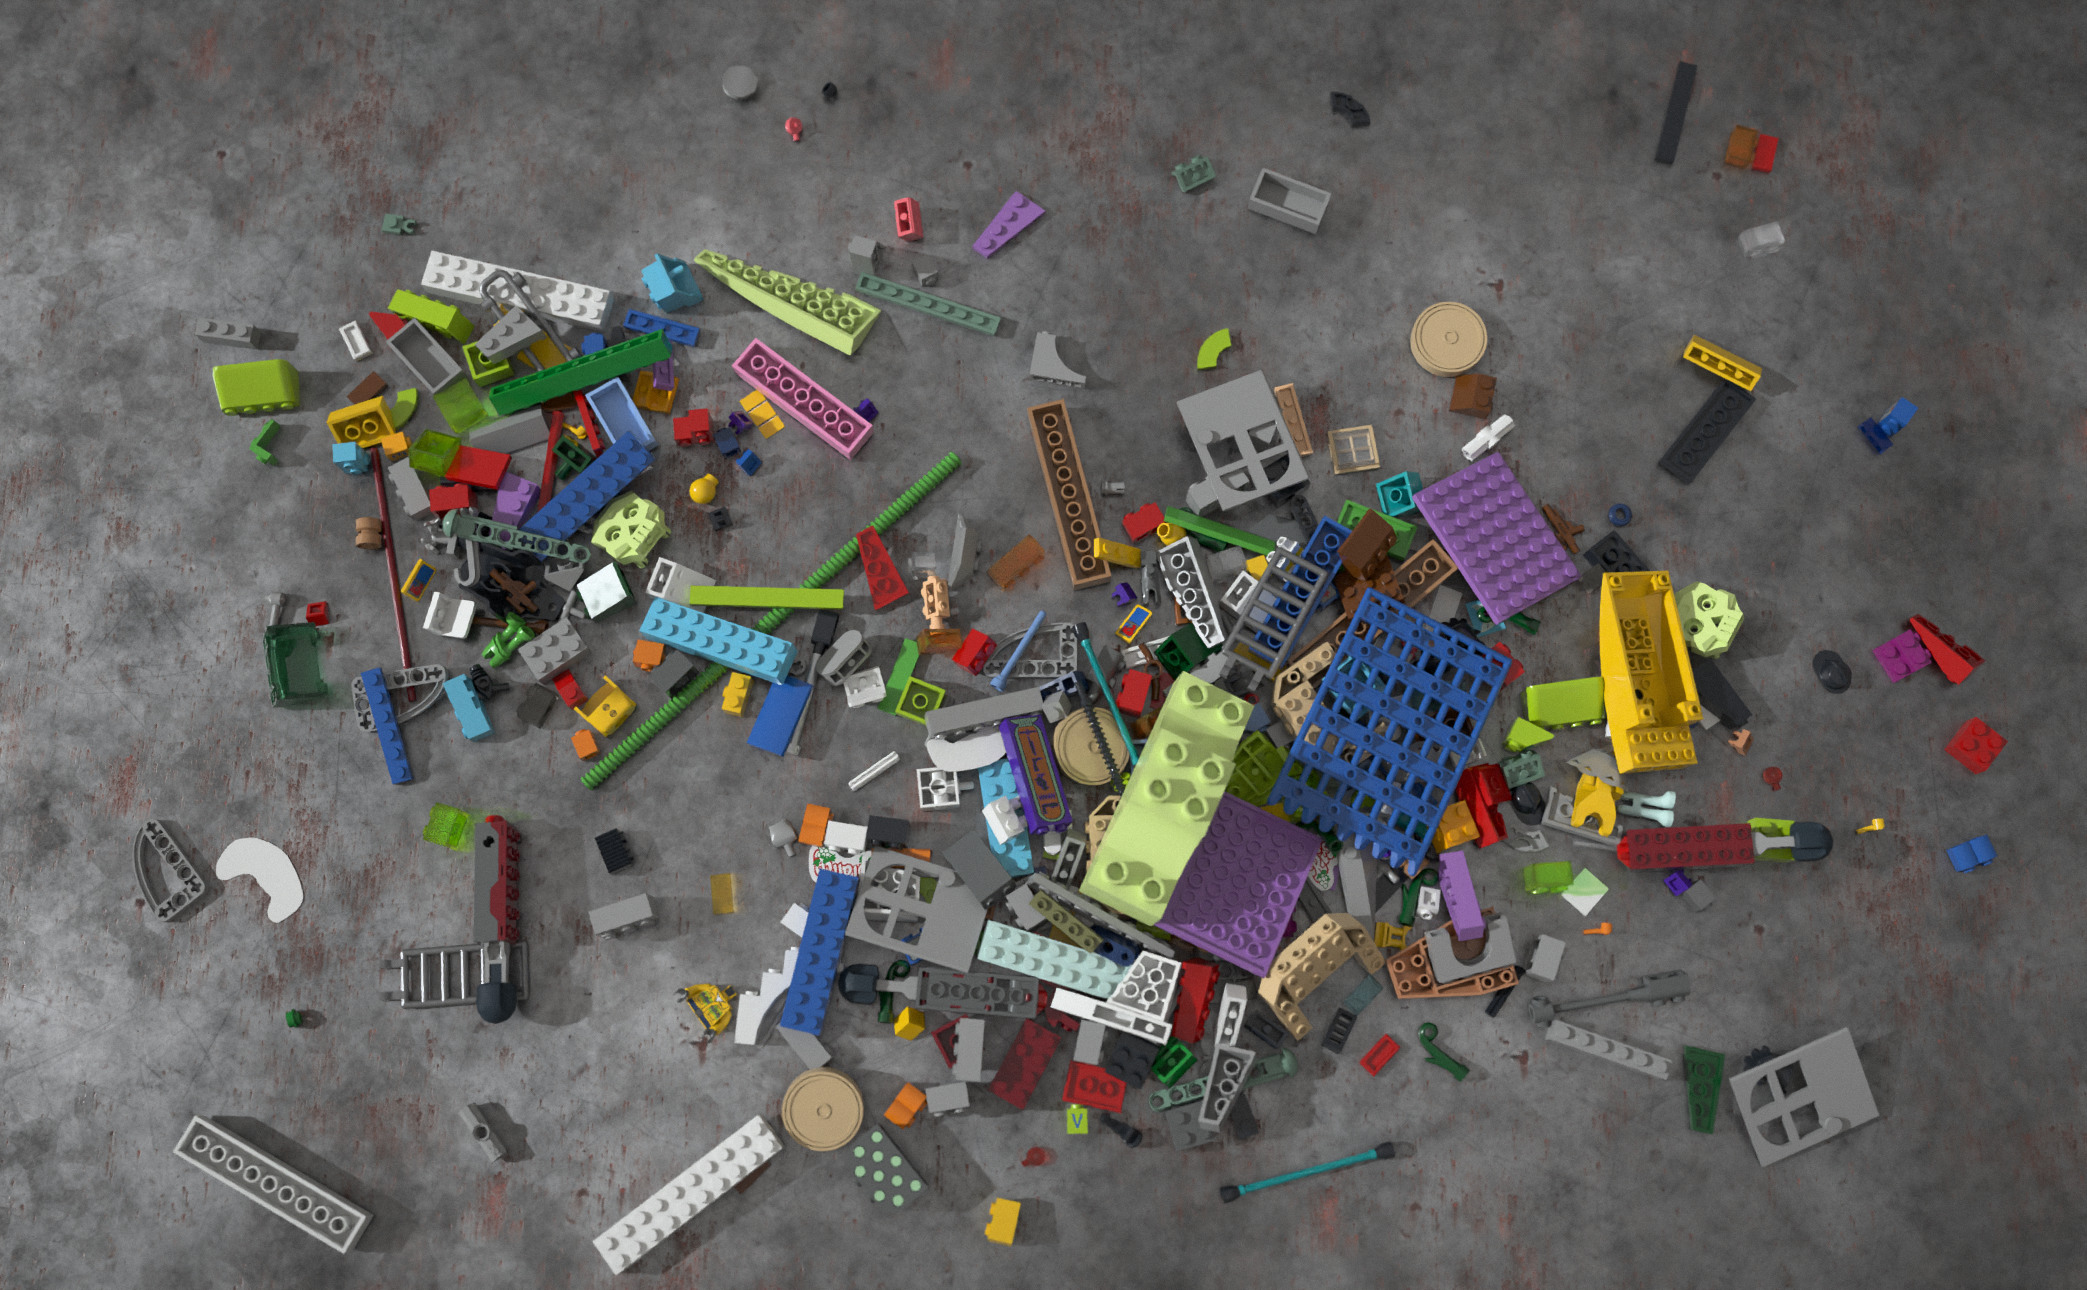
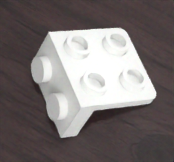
(449, 616)
(865, 687)

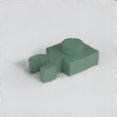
(396, 225)

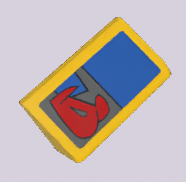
(418, 580)
(1134, 624)

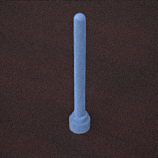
(1000, 681)

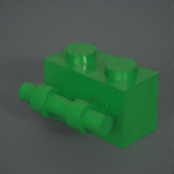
(1174, 1062)

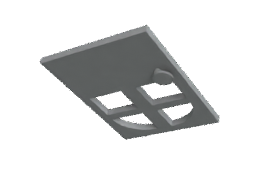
(1229, 413)
(951, 918)
(1834, 1085)

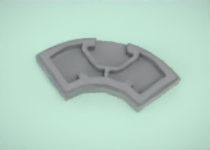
(1524, 840)

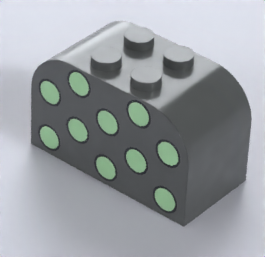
(884, 1171)

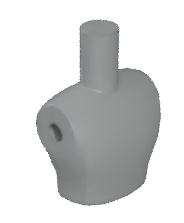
(783, 834)

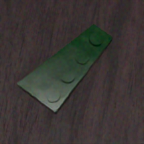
(1703, 1081)

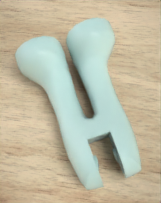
(1665, 801)

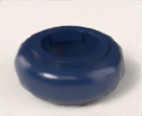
(1622, 507)

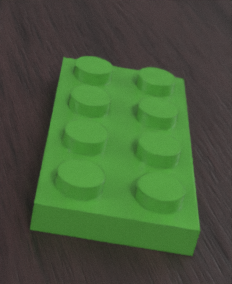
(1353, 513)

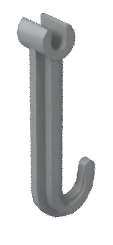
(472, 554)

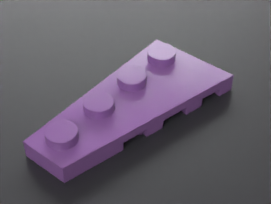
(1008, 223)

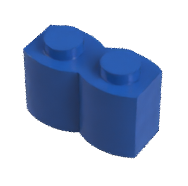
(1972, 853)

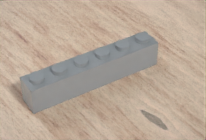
(982, 713)
(1608, 1050)

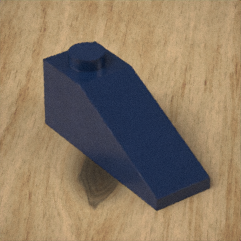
(1064, 683)

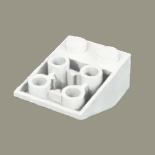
(674, 581)
(1238, 596)

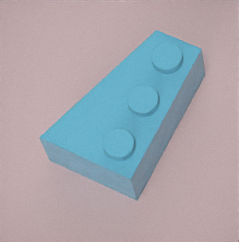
(469, 708)

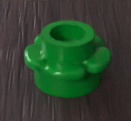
(293, 1018)

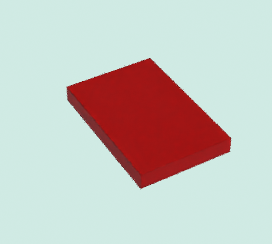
(478, 467)
(1093, 1087)

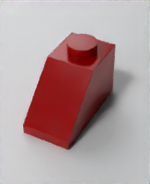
(388, 323)
(570, 689)

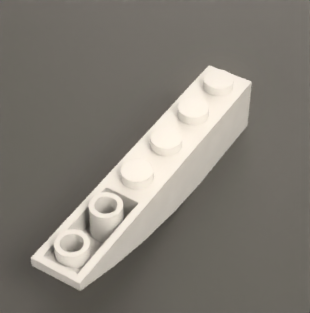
(1111, 1016)

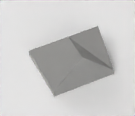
(563, 571)

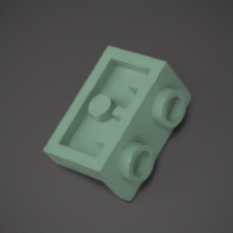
(1194, 173)
(1521, 768)

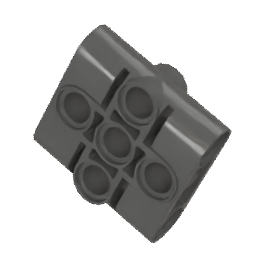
(1231, 979)

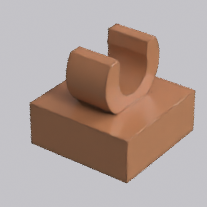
(1744, 741)

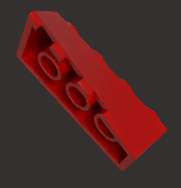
(1486, 819)
(1194, 999)

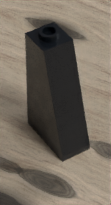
(1719, 696)

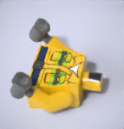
(709, 1006)

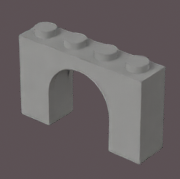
(1496, 953)

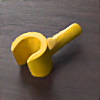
(580, 432)
(1878, 824)

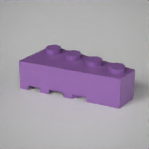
(514, 503)
(1460, 896)

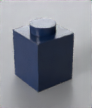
(727, 442)

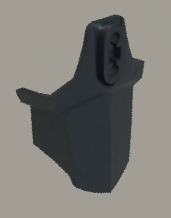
(520, 567)

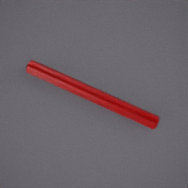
(550, 460)

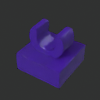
(866, 410)
(741, 420)
(1126, 593)
(1678, 882)

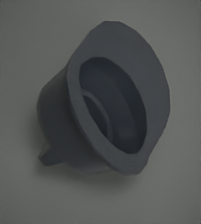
(1832, 671)
(1528, 803)

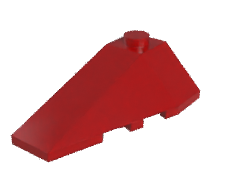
(1953, 659)

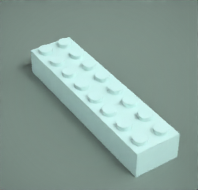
(1050, 960)

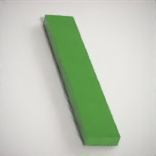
(1219, 531)

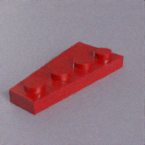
(588, 418)
(881, 572)

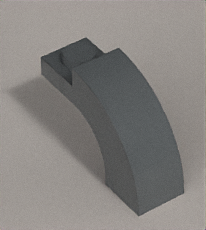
(1238, 685)

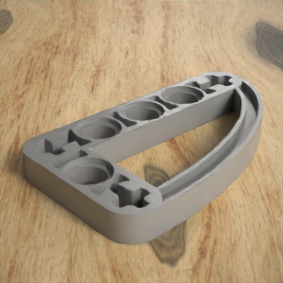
(1038, 664)
(359, 694)
(177, 868)

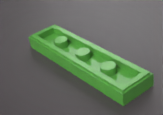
(900, 674)

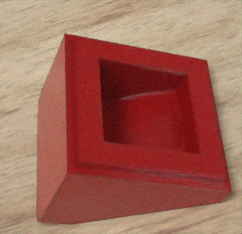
(318, 613)

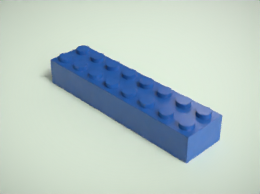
(589, 492)
(1322, 552)
(820, 952)

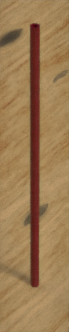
(392, 567)

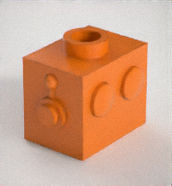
(648, 655)

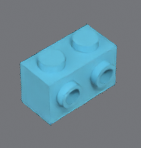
(350, 458)

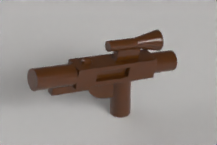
(1564, 529)
(517, 589)

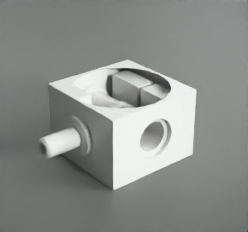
(940, 789)

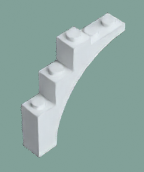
(754, 1008)

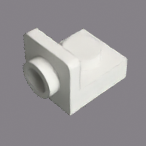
(1428, 903)

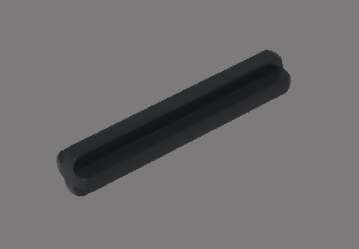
(1502, 995)

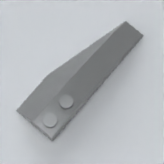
(1192, 586)
(1358, 880)

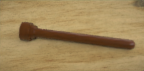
(538, 627)

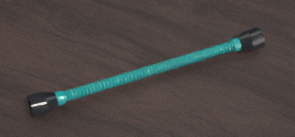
(1081, 632)
(1382, 1151)

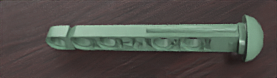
(466, 526)
(1275, 1067)

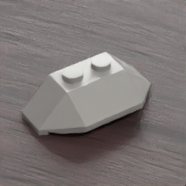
(964, 553)

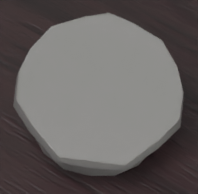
(739, 82)

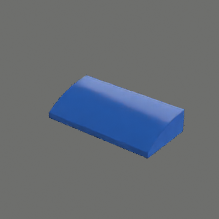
(780, 716)

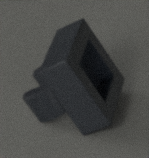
(720, 519)

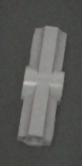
(475, 1121)

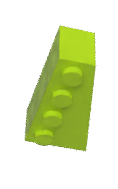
(432, 315)

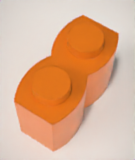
(815, 825)
(906, 1105)

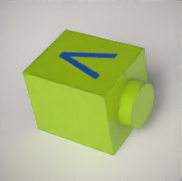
(1077, 1120)

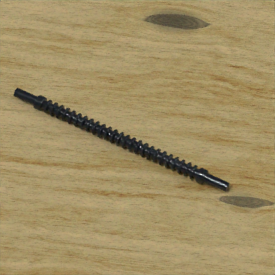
(1086, 704)

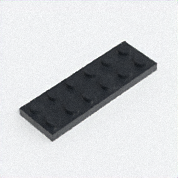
(1707, 430)

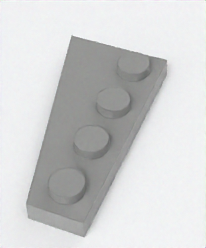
(1559, 813)

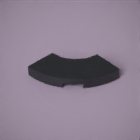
(1350, 108)

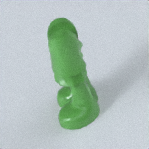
(499, 642)

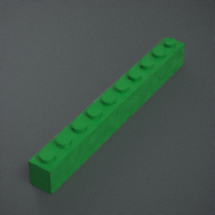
(581, 372)

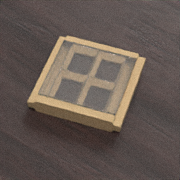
(1353, 449)

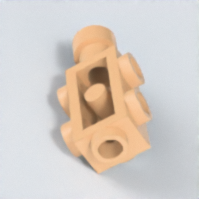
(936, 601)

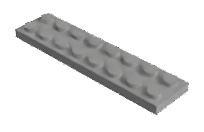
(1093, 913)

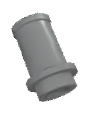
(1112, 487)

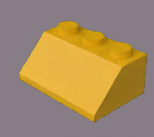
(362, 423)

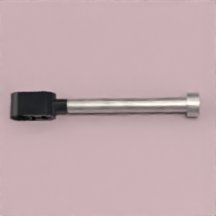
(822, 637)

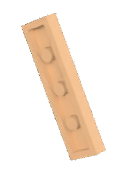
(1293, 417)

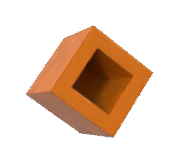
(585, 744)

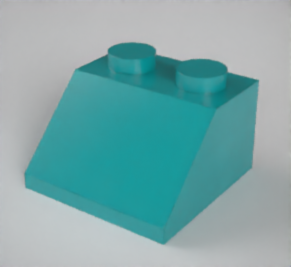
(1397, 494)

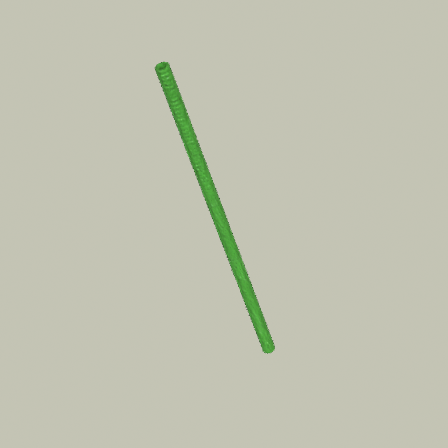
(767, 624)

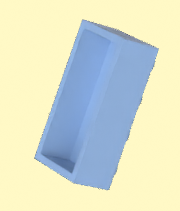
(619, 413)

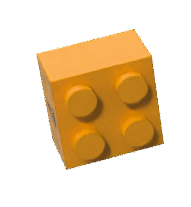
(1454, 828)

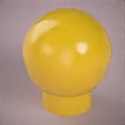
(703, 489)
(1170, 533)

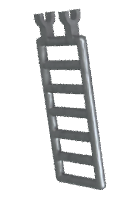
(1295, 623)
(424, 953)

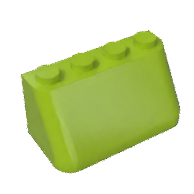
(257, 386)
(1564, 703)

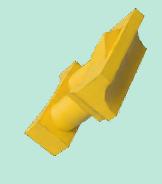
(1384, 932)

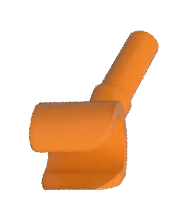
(1606, 929)

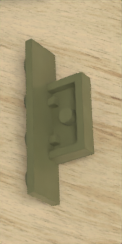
(1066, 921)

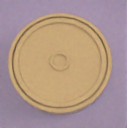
(1448, 339)
(1077, 751)
(823, 1109)

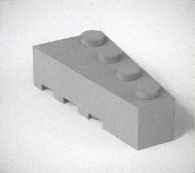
(1209, 670)
(1225, 1082)

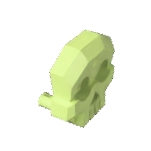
(629, 528)
(1723, 611)

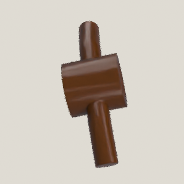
(1151, 662)

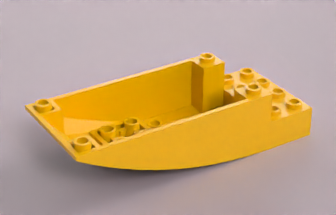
(1646, 652)

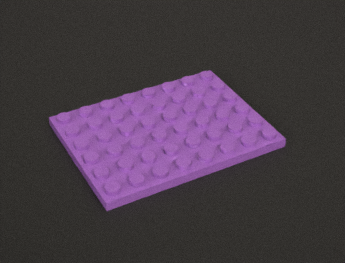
(1496, 537)
(1241, 884)

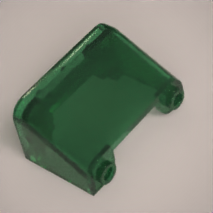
(293, 664)

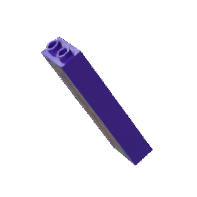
(1035, 774)

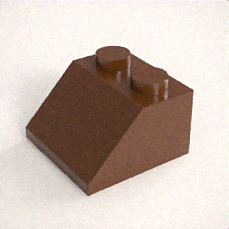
(1473, 395)

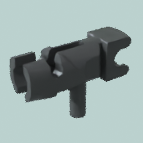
(1150, 577)

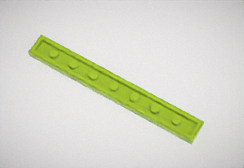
(767, 597)

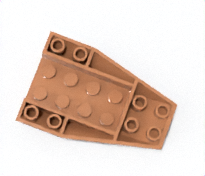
(1414, 976)

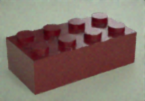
(1024, 1064)

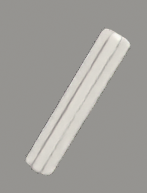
(874, 771)

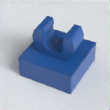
(748, 462)

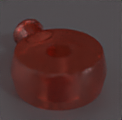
(1767, 775)
(1031, 1160)

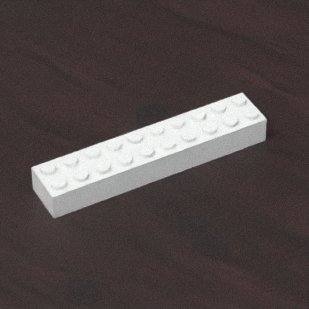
(554, 298)
(273, 1183)
(688, 1194)

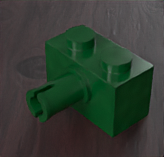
(574, 456)

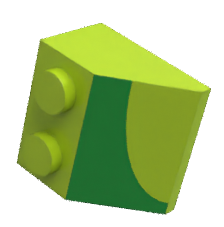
(1524, 736)

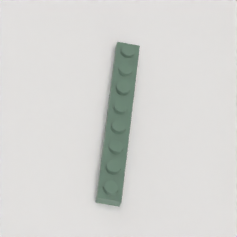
(928, 304)

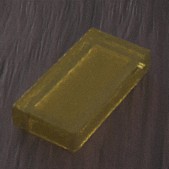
(721, 894)

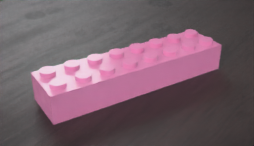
(803, 398)

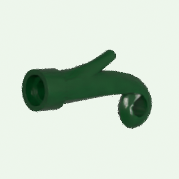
(1216, 544)
(1519, 619)
(1331, 841)
(1410, 898)
(886, 998)
(1440, 1057)

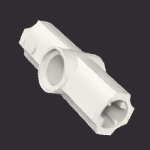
(1488, 437)

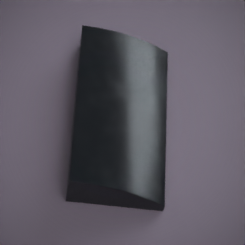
(1614, 555)

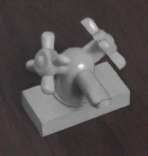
(439, 536)

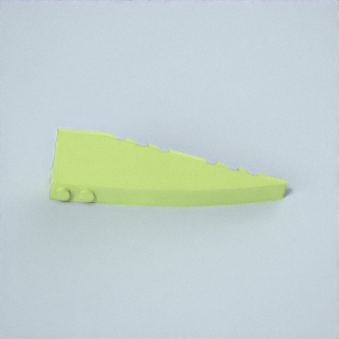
(816, 311)

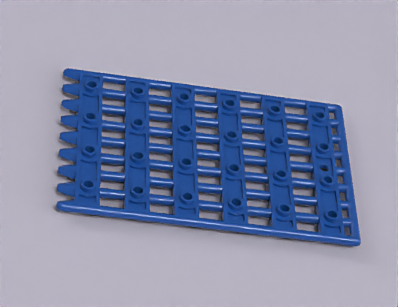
(1380, 660)

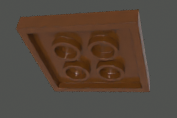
(1353, 589)

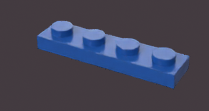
(674, 330)

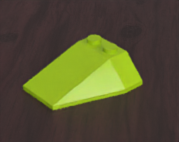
(1255, 769)

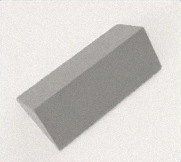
(512, 431)

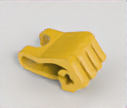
(1596, 800)

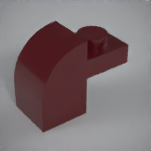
(1055, 1016)

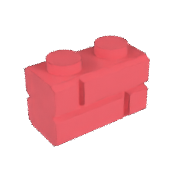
(908, 219)

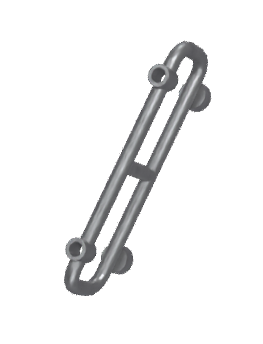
(517, 282)

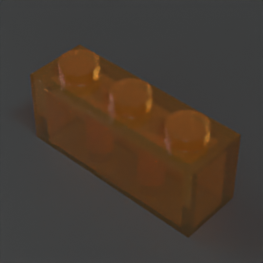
(1016, 563)

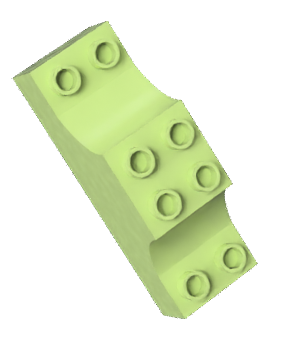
(1168, 799)

